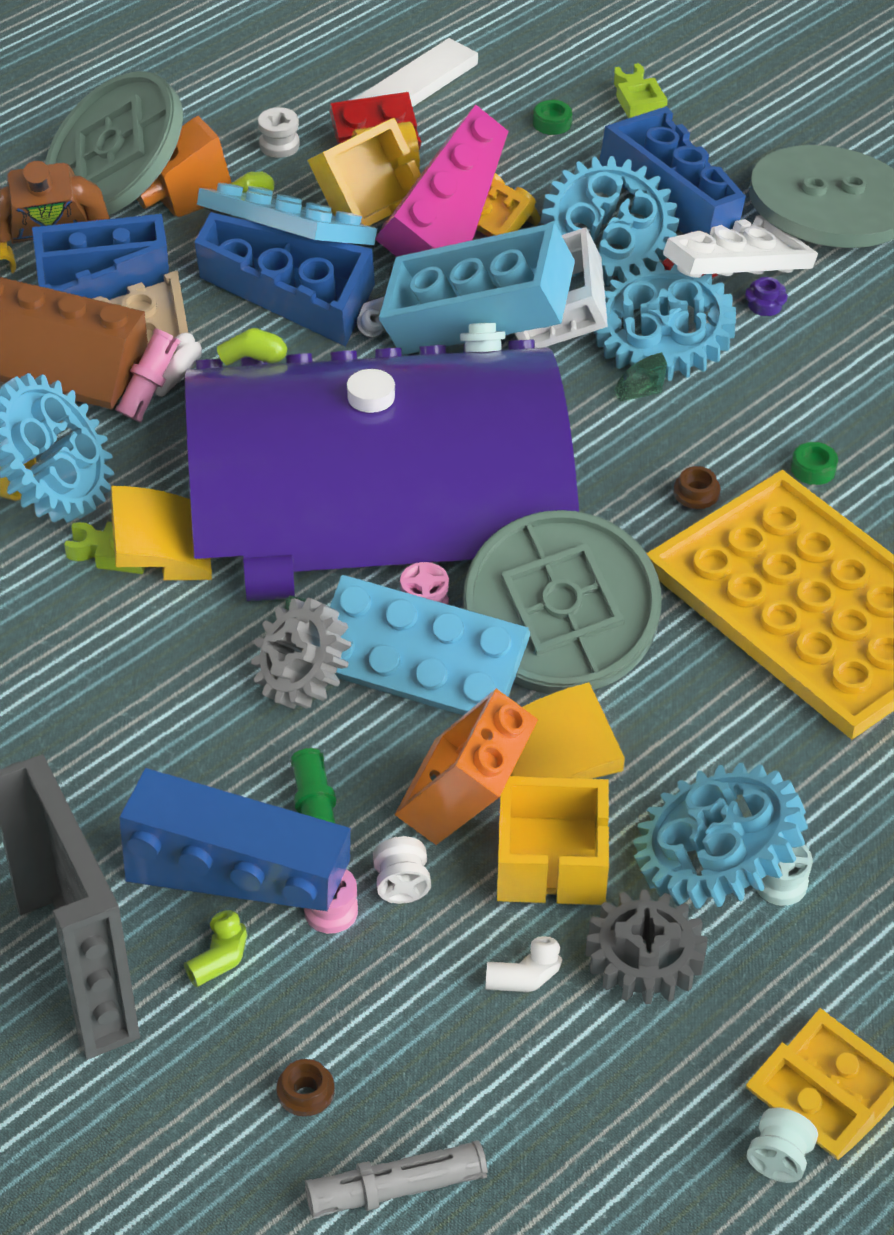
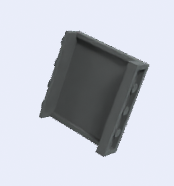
(56, 867)

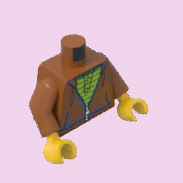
(44, 197)

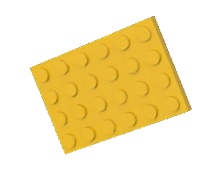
(796, 595)

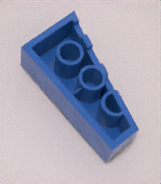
(702, 191)
(287, 273)
(229, 845)

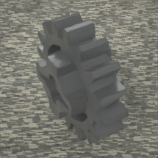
(673, 944)

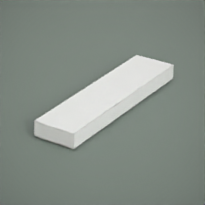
(427, 72)

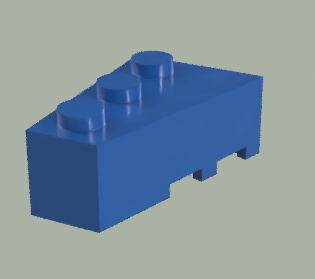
(101, 255)

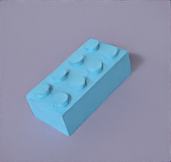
(498, 279)

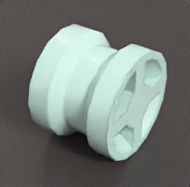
(794, 882)
(782, 1145)

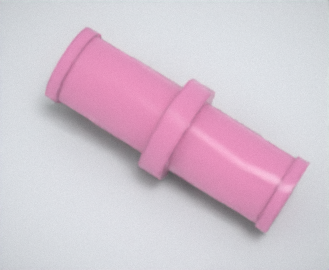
(147, 375)

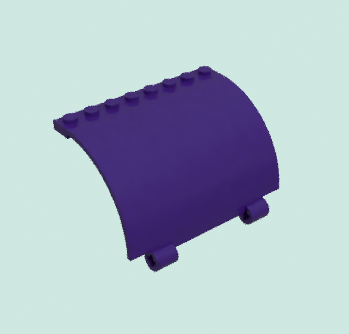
(316, 485)

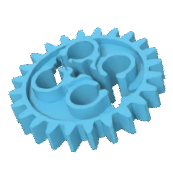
(643, 240)
(665, 319)
(70, 470)
(729, 847)

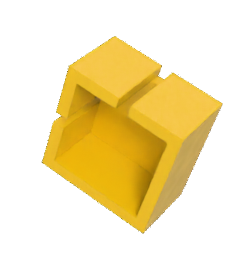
(359, 174)
(553, 840)

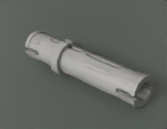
(395, 1179)

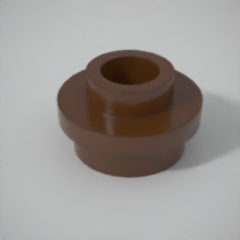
(697, 488)
(305, 1074)

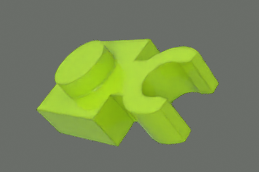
(636, 93)
(97, 545)

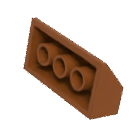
(69, 340)

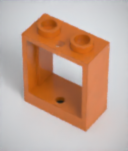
(469, 765)

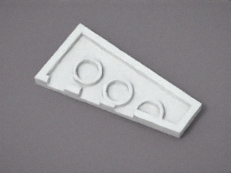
(742, 249)

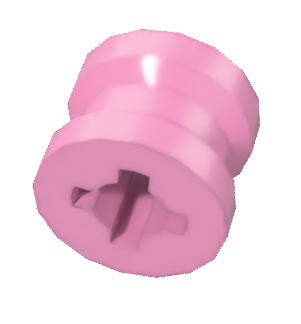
(426, 581)
(342, 910)

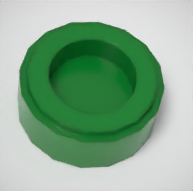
(552, 117)
(814, 463)

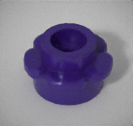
(766, 296)

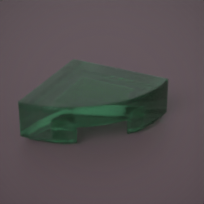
(642, 378)

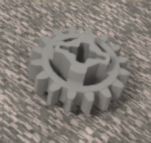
(301, 653)

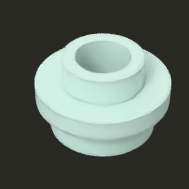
(482, 338)

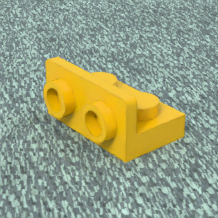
(506, 209)

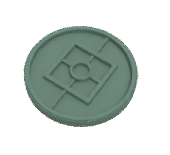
(121, 136)
(826, 195)
(577, 589)

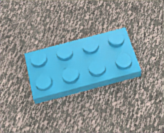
(287, 214)
(425, 647)

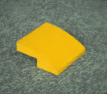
(155, 531)
(570, 738)
(830, 1081)

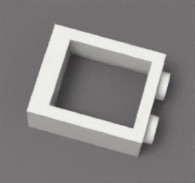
(584, 306)

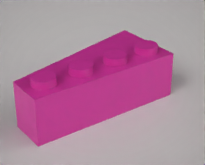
(451, 190)

